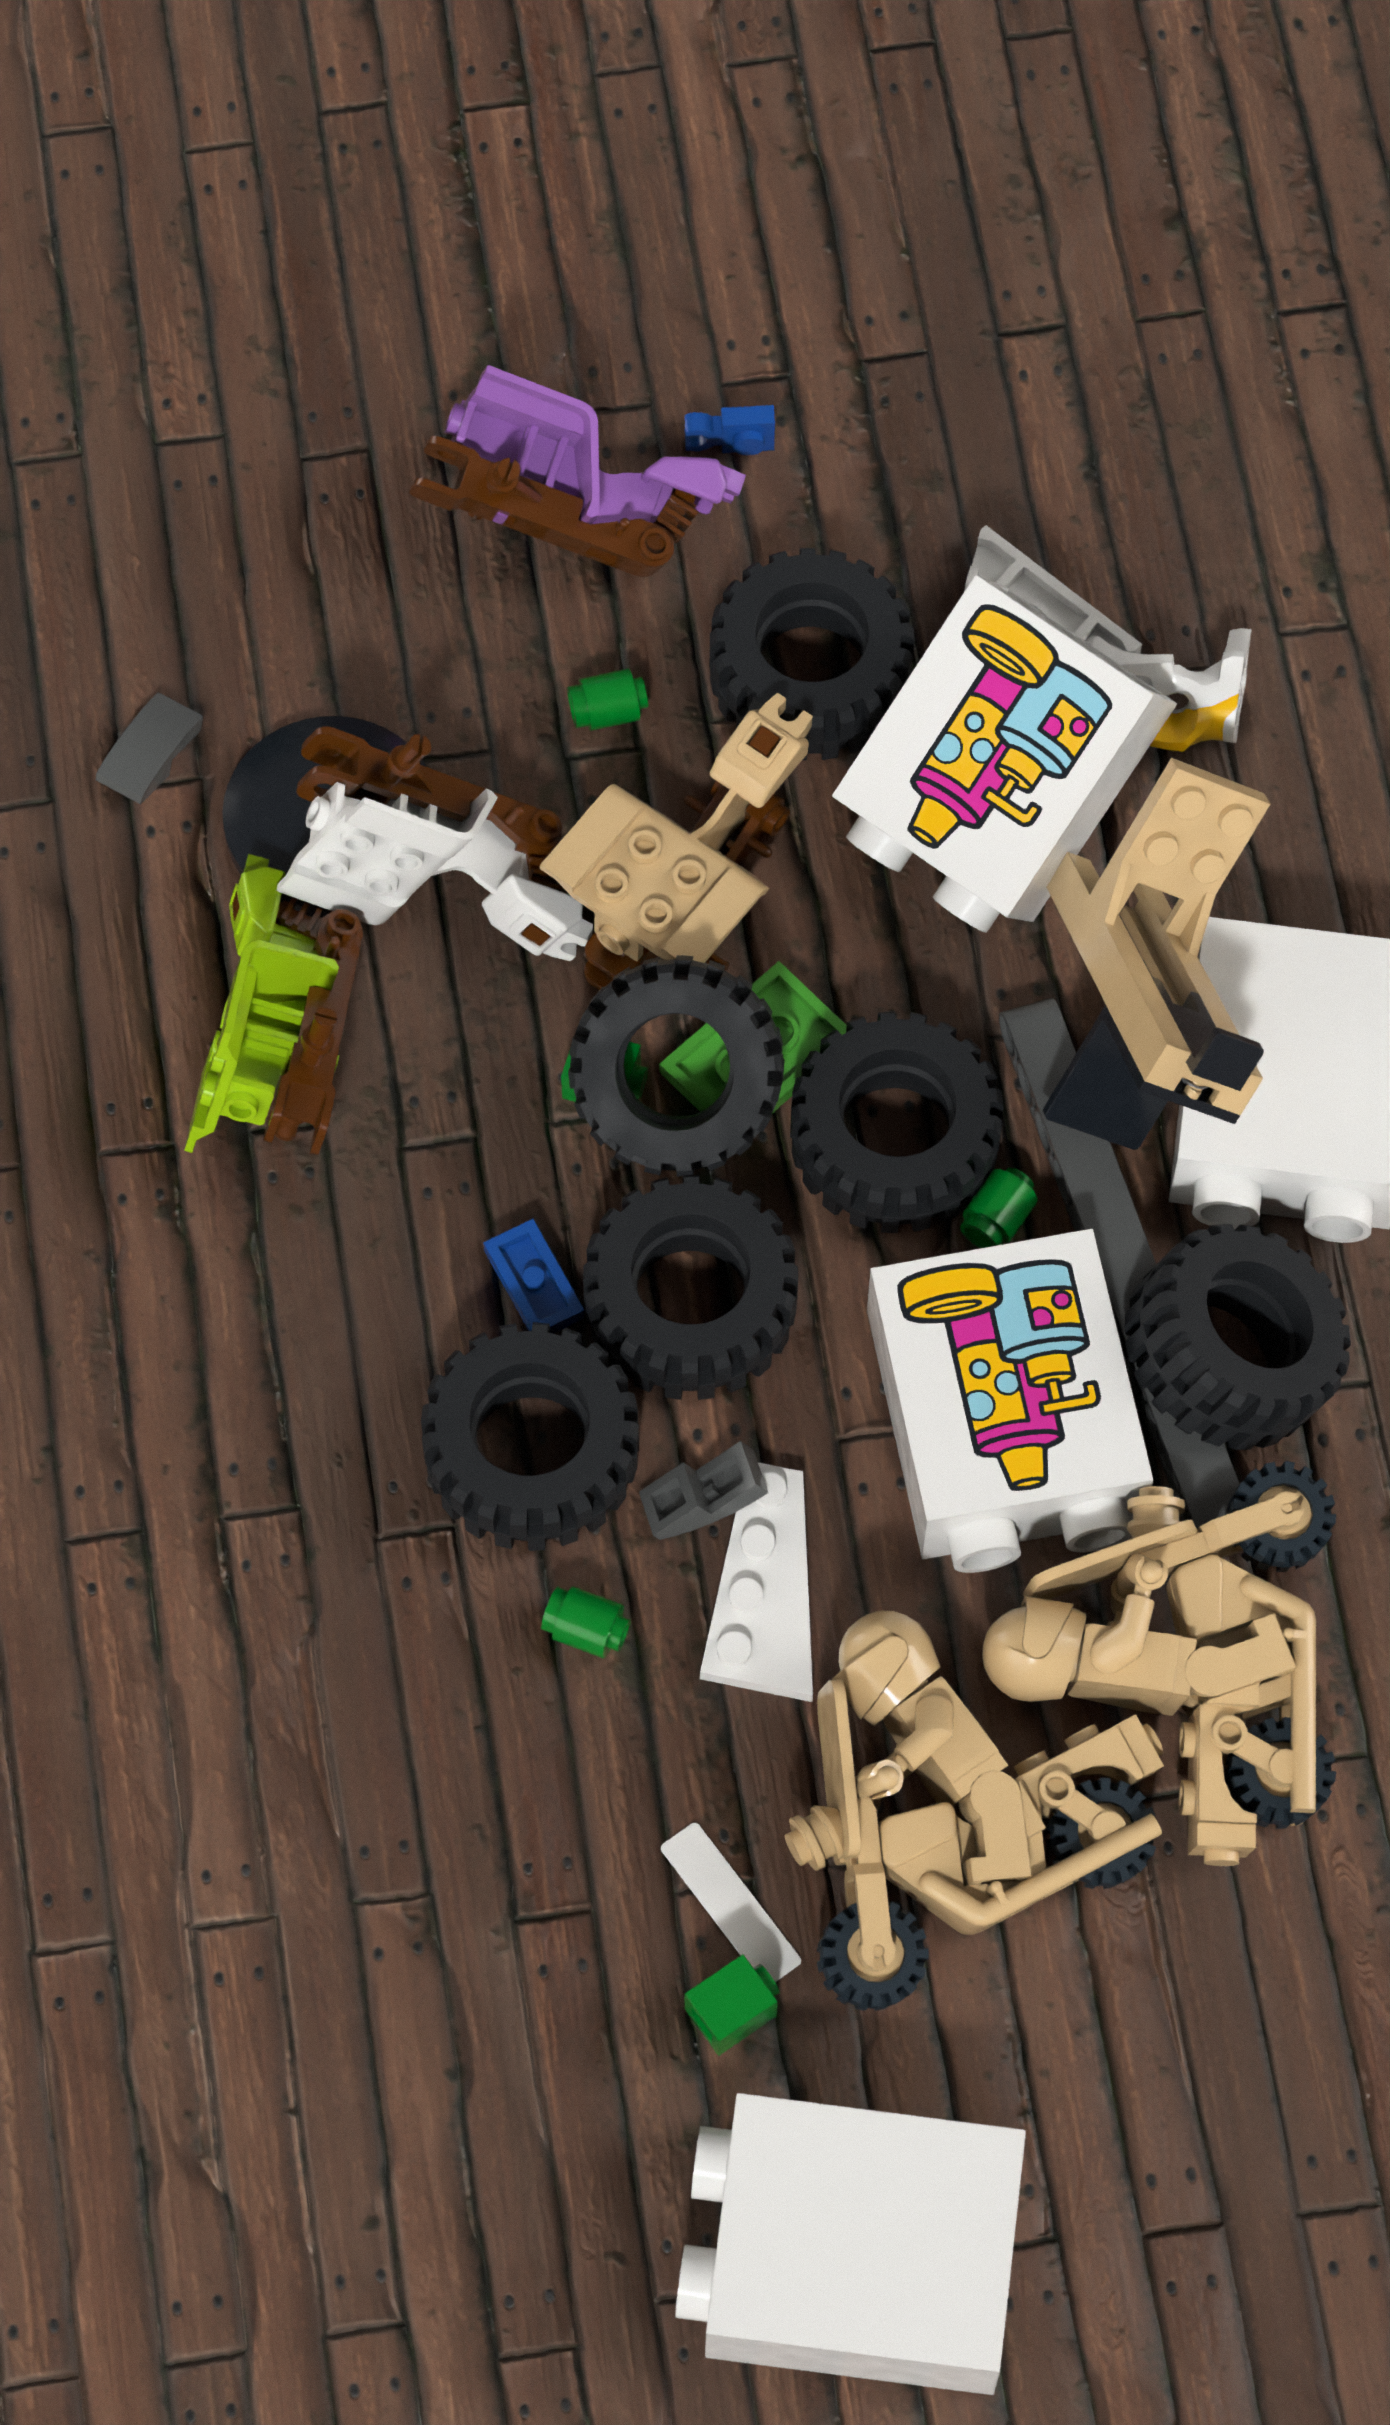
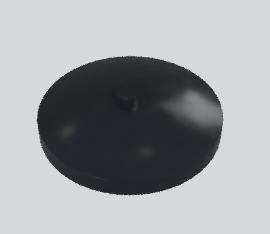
(261, 799)

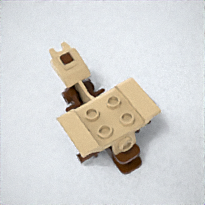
(669, 887)

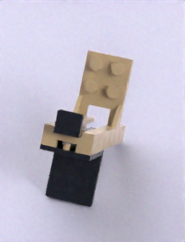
(1167, 1030)

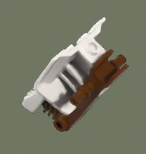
(400, 823)

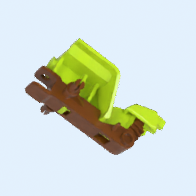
(280, 1013)

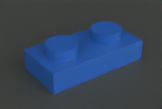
(533, 1278)

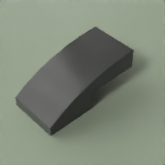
(147, 747)
(695, 1498)

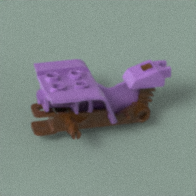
(535, 468)

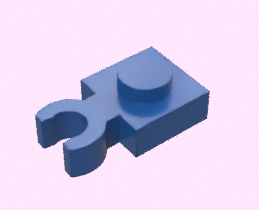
(738, 430)

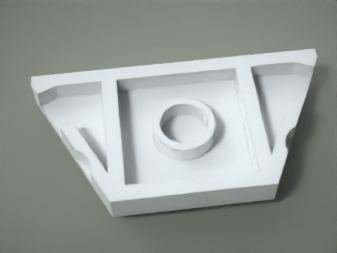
(1009, 567)

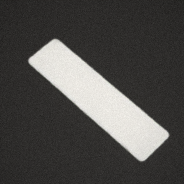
(729, 1901)

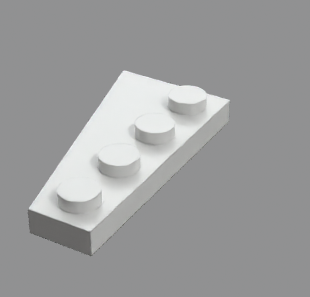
(762, 1602)

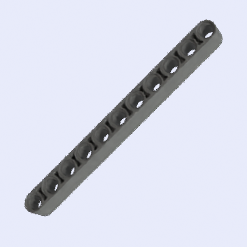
(1101, 1201)

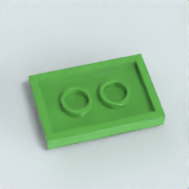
(702, 1062)

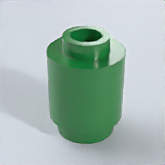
(607, 700)
(998, 1208)
(585, 1621)

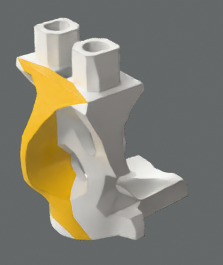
(1212, 694)

